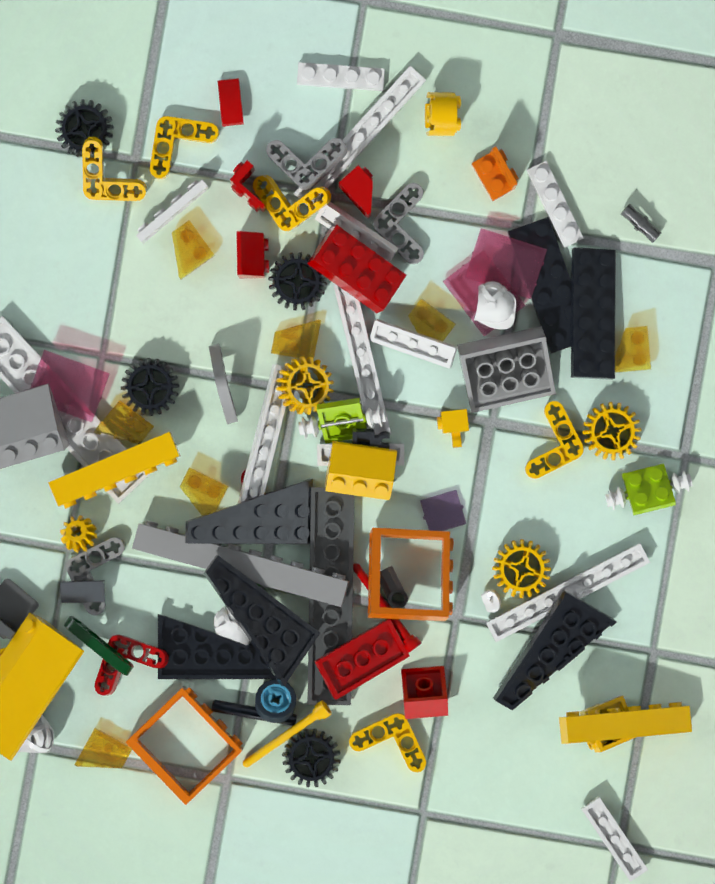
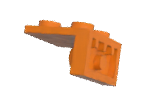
(495, 174)

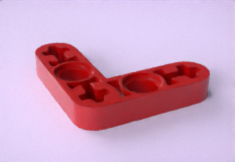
(113, 682)

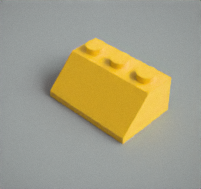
(361, 470)

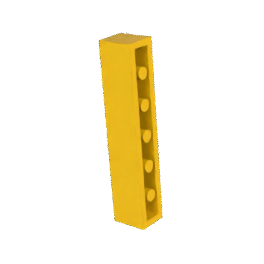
(114, 469)
(625, 724)

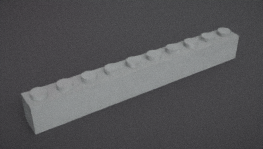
(259, 569)

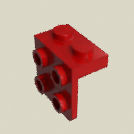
(241, 174)

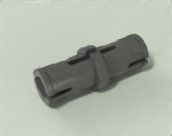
(640, 223)

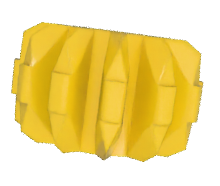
(70, 535)

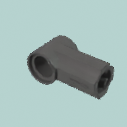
(392, 585)

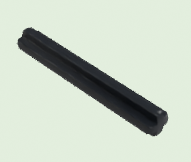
(244, 711)

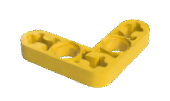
(176, 132)
(103, 184)
(291, 210)
(561, 450)
(398, 734)

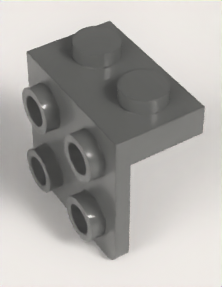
(14, 608)

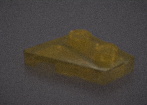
(190, 249)
(430, 321)
(297, 340)
(633, 351)
(124, 424)
(203, 491)
(103, 752)

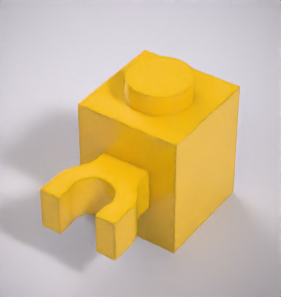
(454, 423)

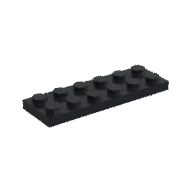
(553, 288)
(593, 313)

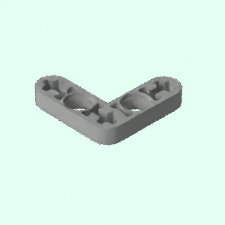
(303, 169)
(394, 228)
(222, 384)
(85, 573)

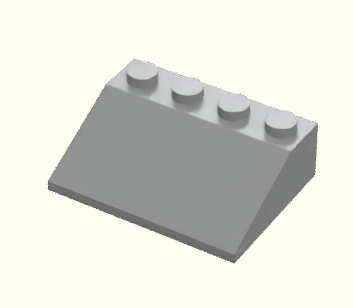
(506, 369)
(30, 426)

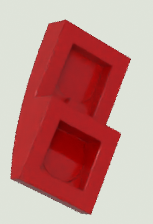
(230, 102)

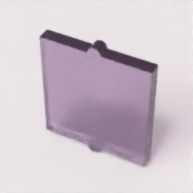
(443, 511)

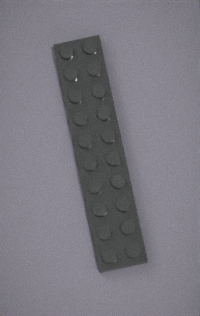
(333, 551)

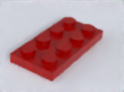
(362, 658)

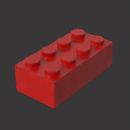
(356, 269)

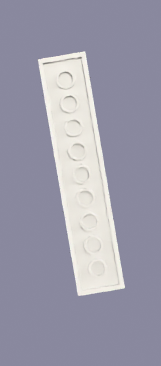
(18, 370)

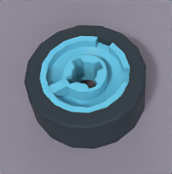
(272, 711)

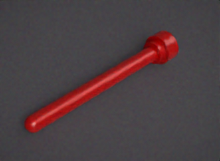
(410, 641)

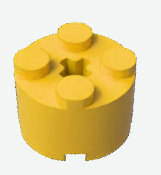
(442, 114)

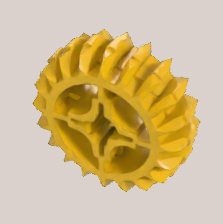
(304, 376)
(608, 421)
(539, 574)

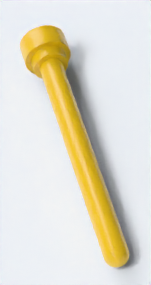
(320, 712)

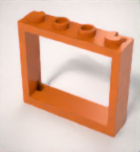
(374, 608)
(160, 770)

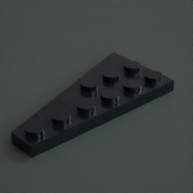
(266, 519)
(269, 625)
(555, 644)
(206, 655)

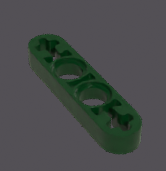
(98, 645)

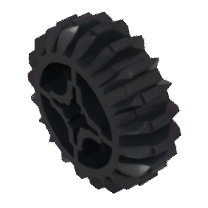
(78, 110)
(278, 279)
(149, 376)
(321, 756)

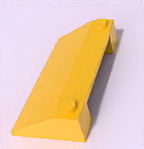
(30, 677)

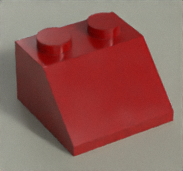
(359, 188)
(251, 255)
(424, 692)

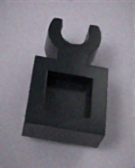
(367, 438)

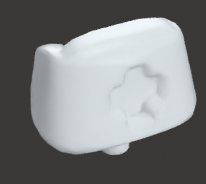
(491, 600)

